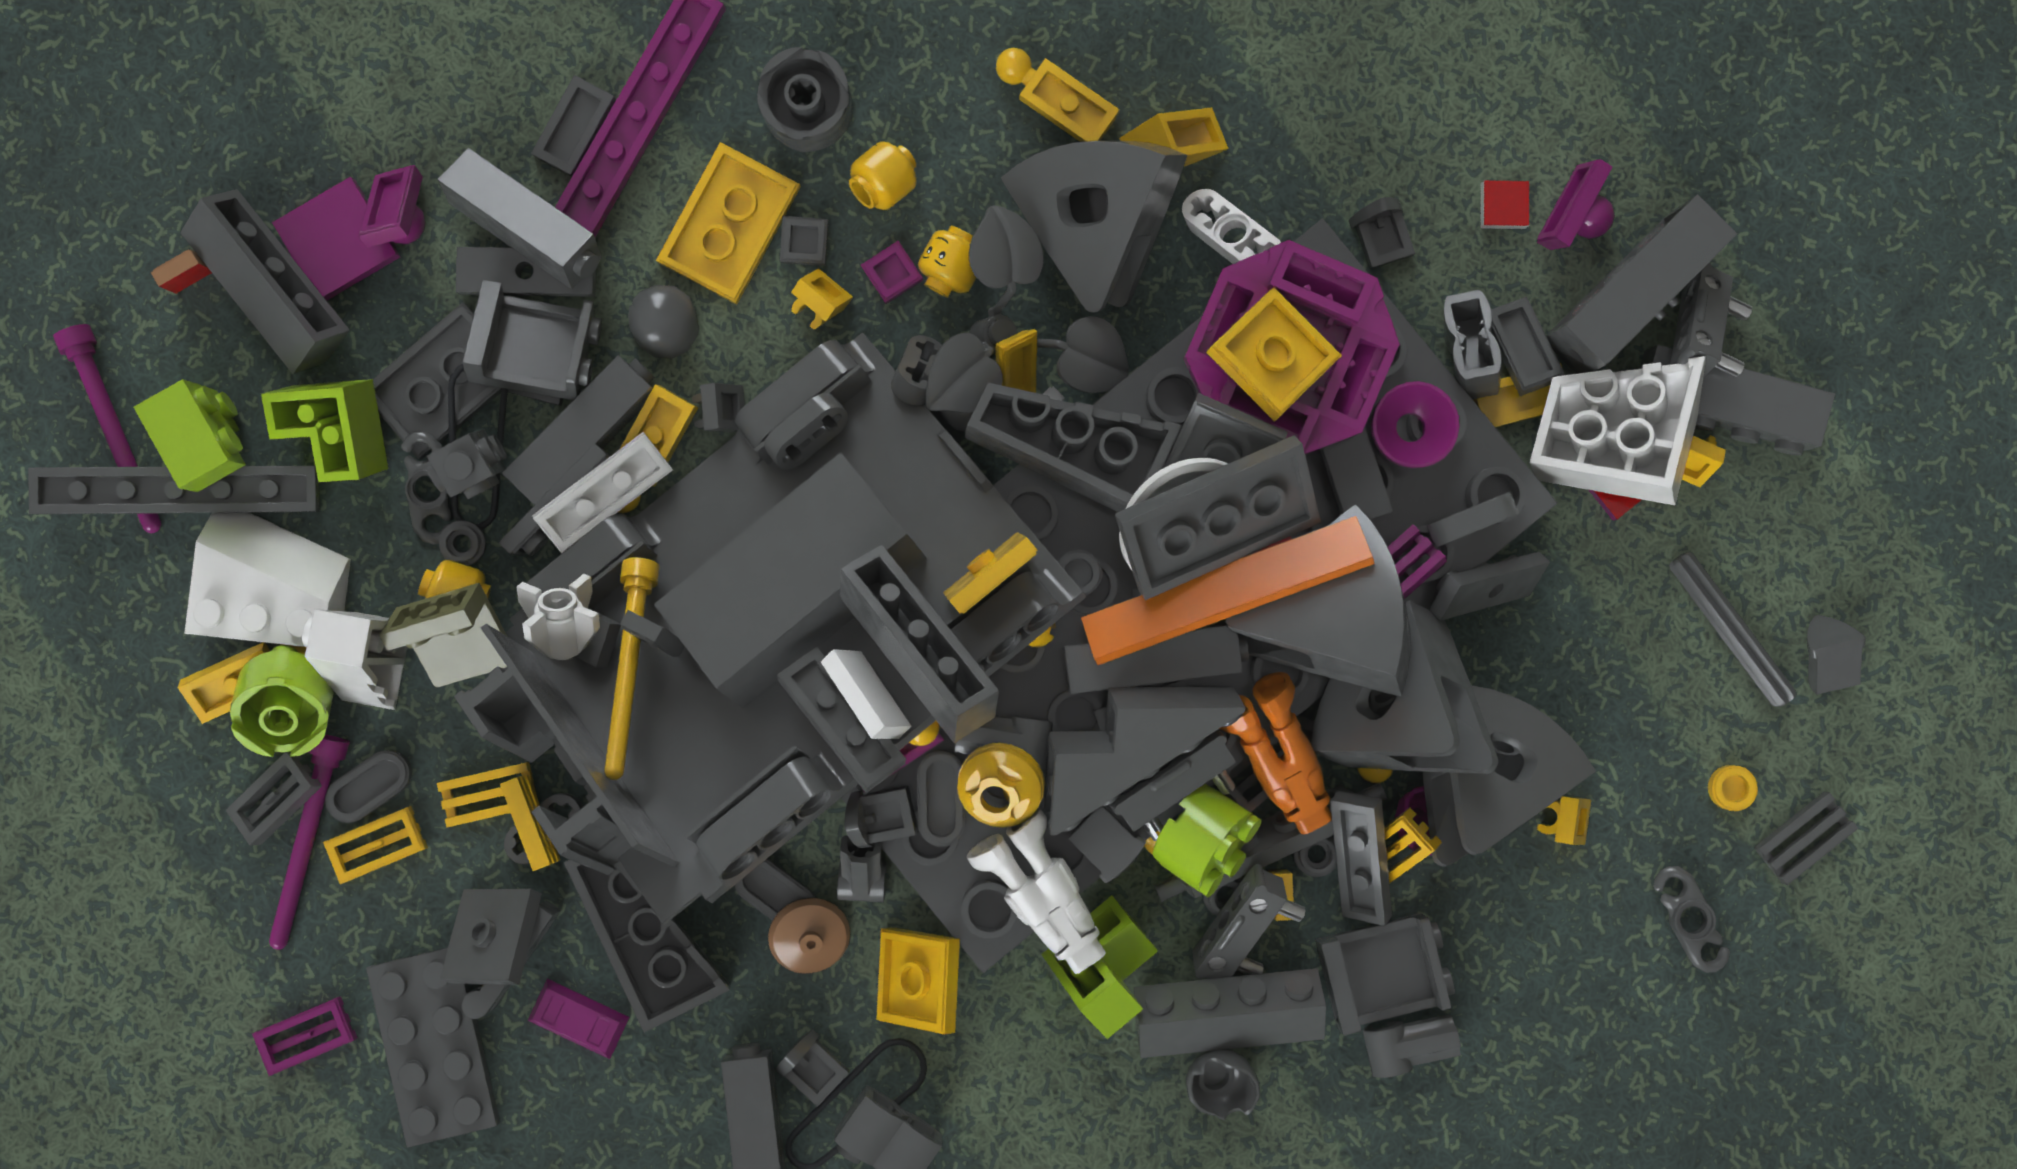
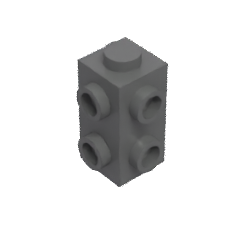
(468, 464)

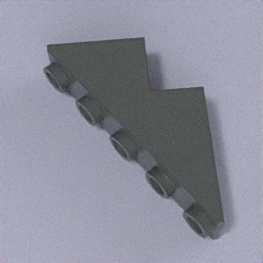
(1140, 736)

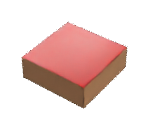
(180, 272)

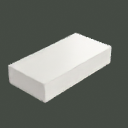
(866, 694)

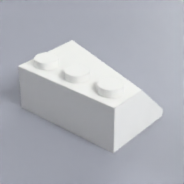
(1620, 430)
(260, 581)

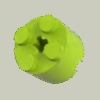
(280, 704)
(1206, 839)

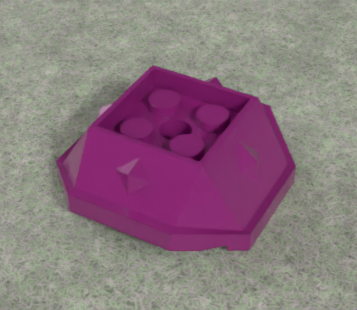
(1339, 304)

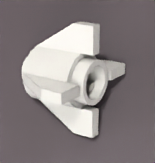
(559, 618)

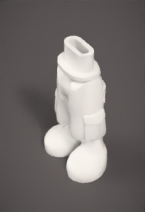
(1048, 898)

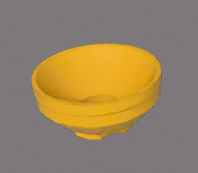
(1006, 768)

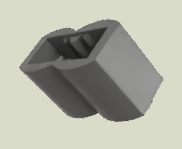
(1472, 344)
(885, 1134)

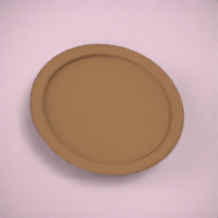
(809, 935)

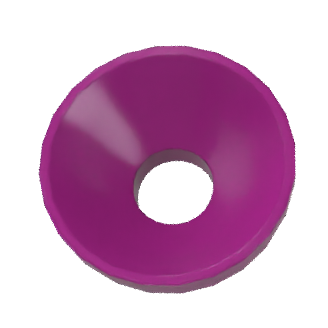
(1437, 417)

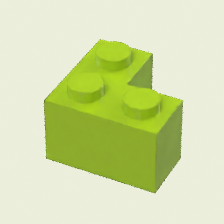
(340, 424)
(193, 433)
(1100, 987)

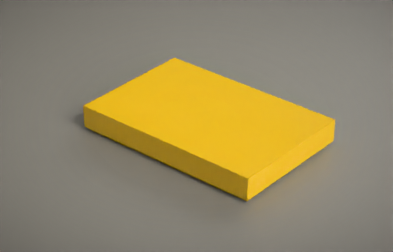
(728, 223)

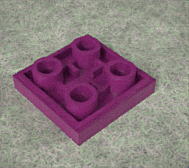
(326, 239)

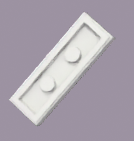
(602, 492)

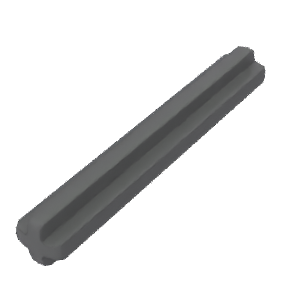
(1732, 629)

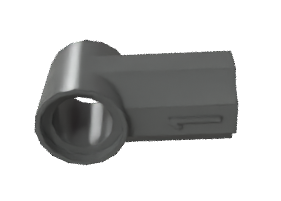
(1019, 731)
(861, 872)
(1401, 1046)

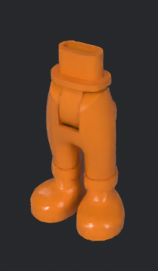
(1295, 777)

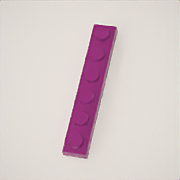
(639, 111)

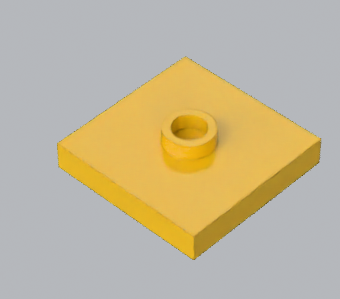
(1273, 354)
(989, 571)
(918, 980)

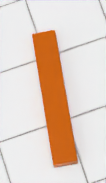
(1228, 590)

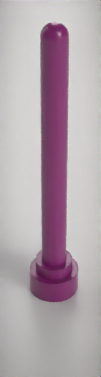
(78, 345)
(325, 757)

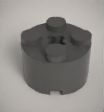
(818, 78)

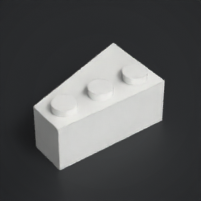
(353, 657)

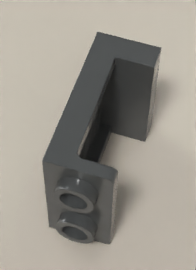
(530, 344)
(1384, 971)

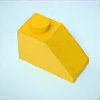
(1186, 131)

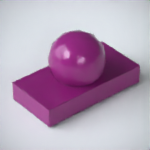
(392, 208)
(1579, 208)

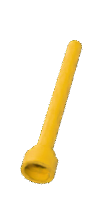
(639, 578)

